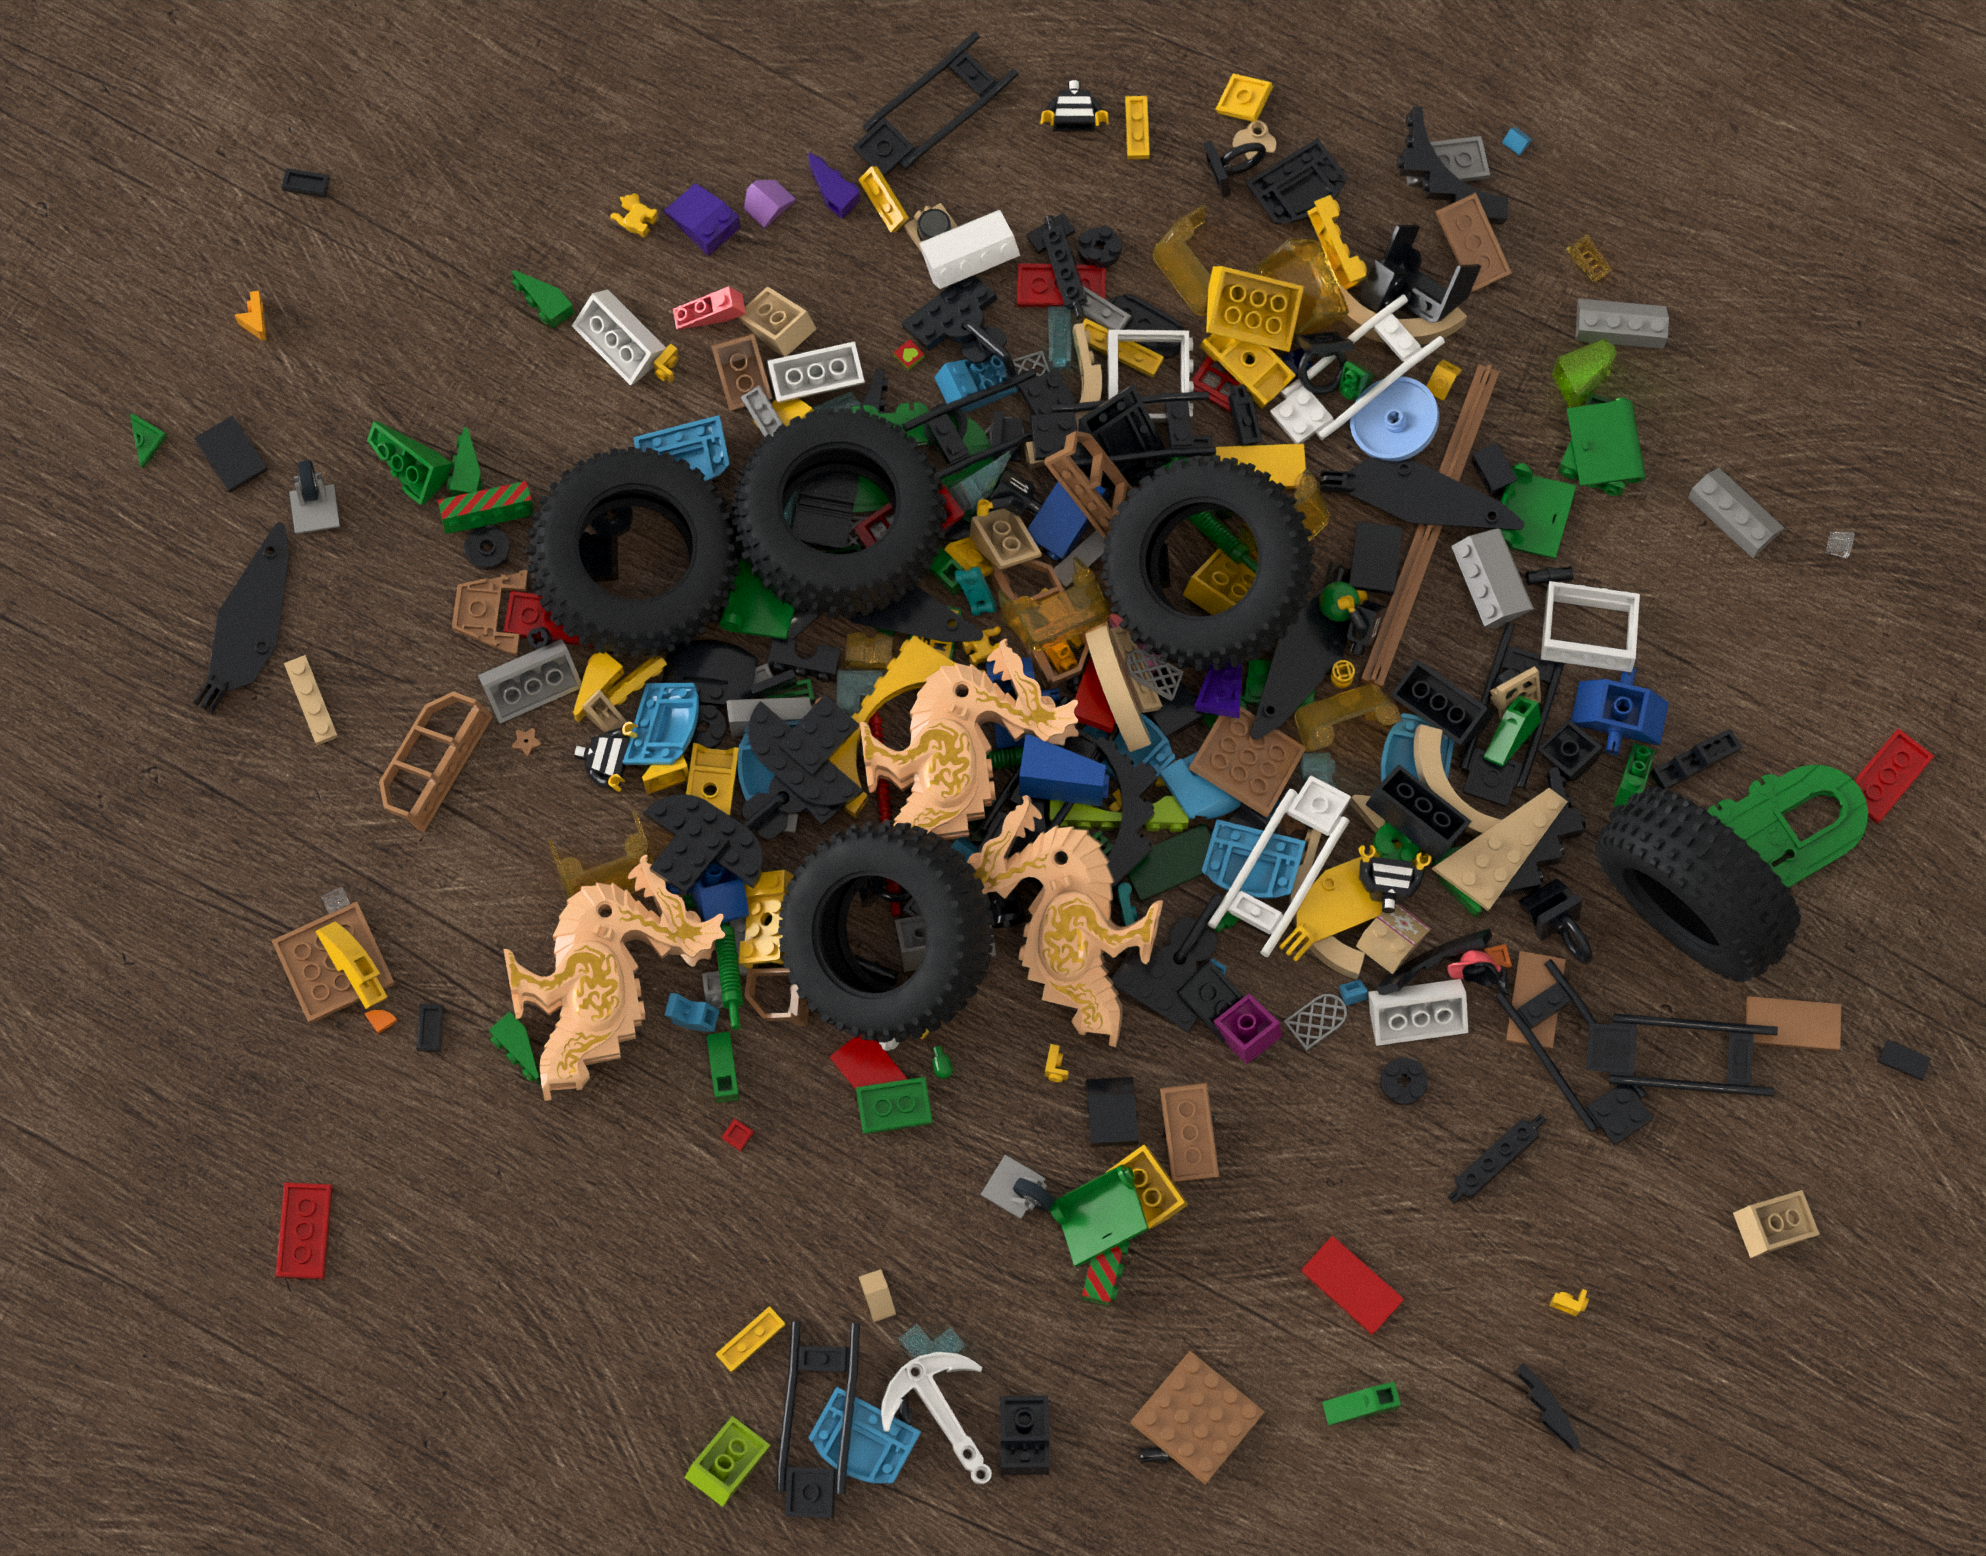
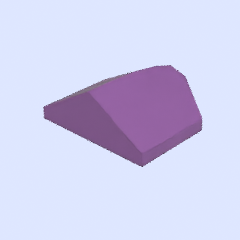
(767, 201)

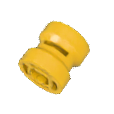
(1342, 679)

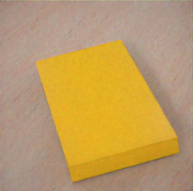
(1281, 461)

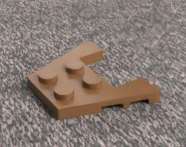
(479, 610)

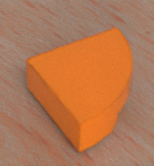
(1499, 955)
(380, 1019)

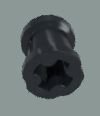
(533, 640)

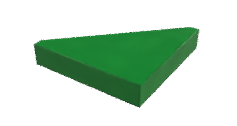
(147, 439)

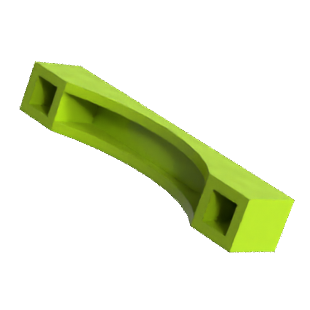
(1084, 816)

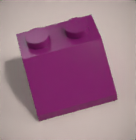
(1248, 1028)

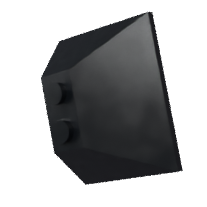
(1124, 428)

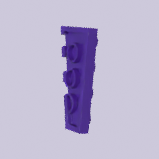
(1221, 692)

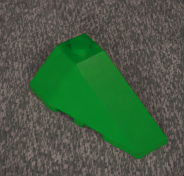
(414, 464)

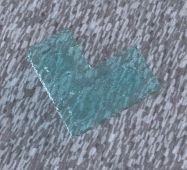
(852, 685)
(918, 1343)

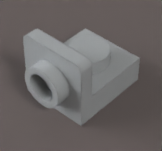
(712, 989)

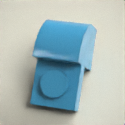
(691, 1014)

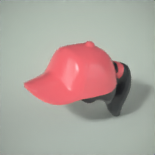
(1481, 969)

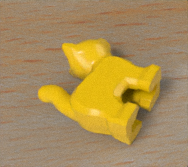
(638, 215)
(981, 648)

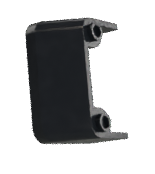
(1423, 294)

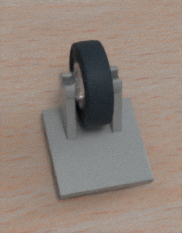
(313, 506)
(1017, 1188)

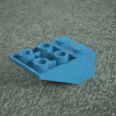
(965, 378)

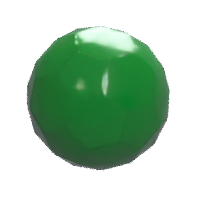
(1329, 600)

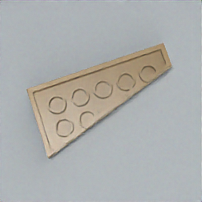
(1494, 857)

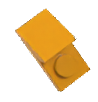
(254, 320)

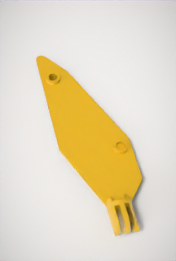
(1334, 905)

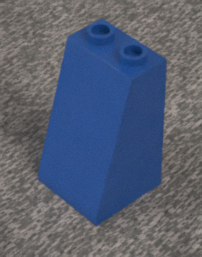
(1060, 523)
(1061, 774)

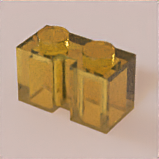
(868, 652)

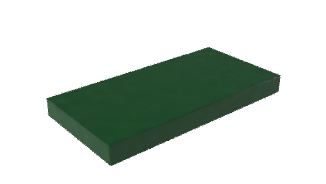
(1171, 863)

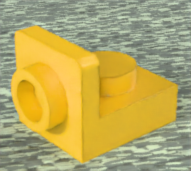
(666, 360)
(1054, 1060)
(1566, 1303)

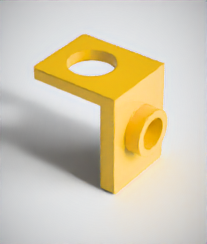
(1443, 379)

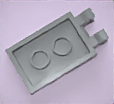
(1462, 157)

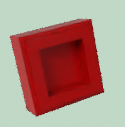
(737, 1135)

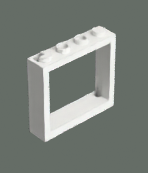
(1149, 336)
(1589, 654)

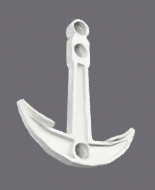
(935, 1402)

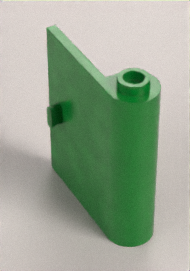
(1610, 440)
(1536, 503)
(754, 608)
(1100, 1214)

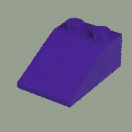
(703, 218)

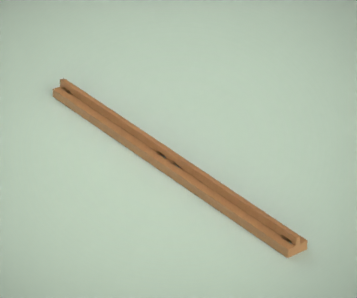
(1422, 548)

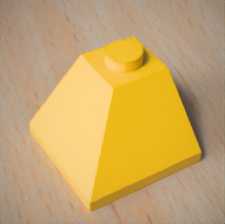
(665, 776)

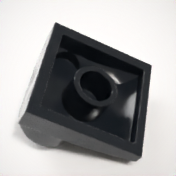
(1571, 751)

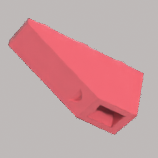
(710, 309)

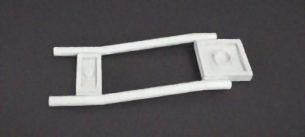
(1304, 415)
(1315, 806)

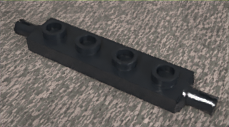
(1064, 267)
(1496, 1158)

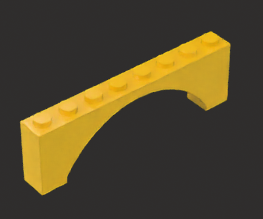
(904, 674)

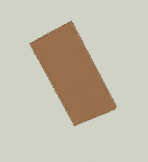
(1473, 239)
(1530, 981)
(1798, 1022)
(1189, 1132)

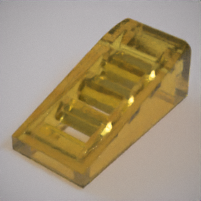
(1579, 258)

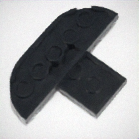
(803, 753)
(701, 839)

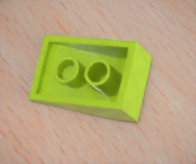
(727, 1461)

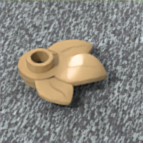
(1248, 136)

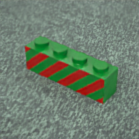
(485, 507)
(1102, 1276)

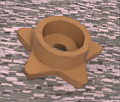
(526, 747)
(1290, 827)

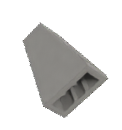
(786, 708)

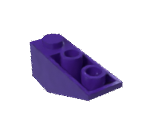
(836, 192)

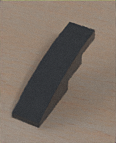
(1696, 759)
(1553, 1415)

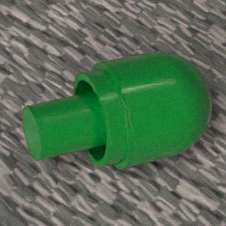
(1226, 922)
(941, 1063)

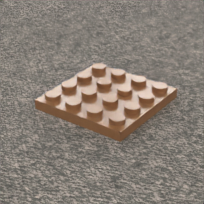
(1244, 766)
(312, 972)
(1197, 1417)

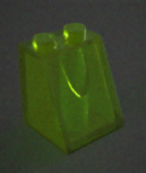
(1583, 371)

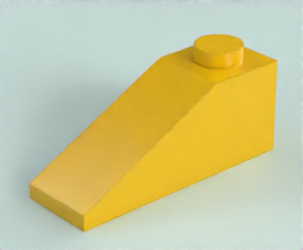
(600, 674)

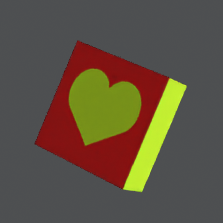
(908, 354)

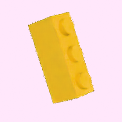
(1154, 1187)

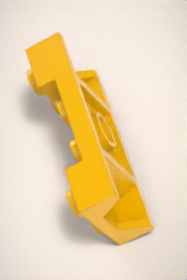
(1347, 270)
(1262, 378)
(716, 769)
(765, 899)

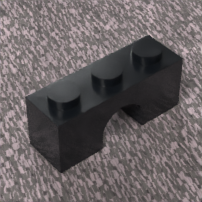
(821, 665)

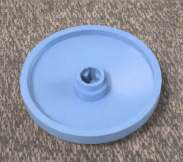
(1396, 421)

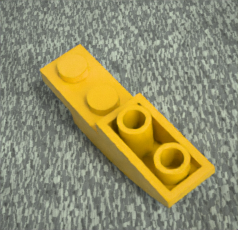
(354, 960)

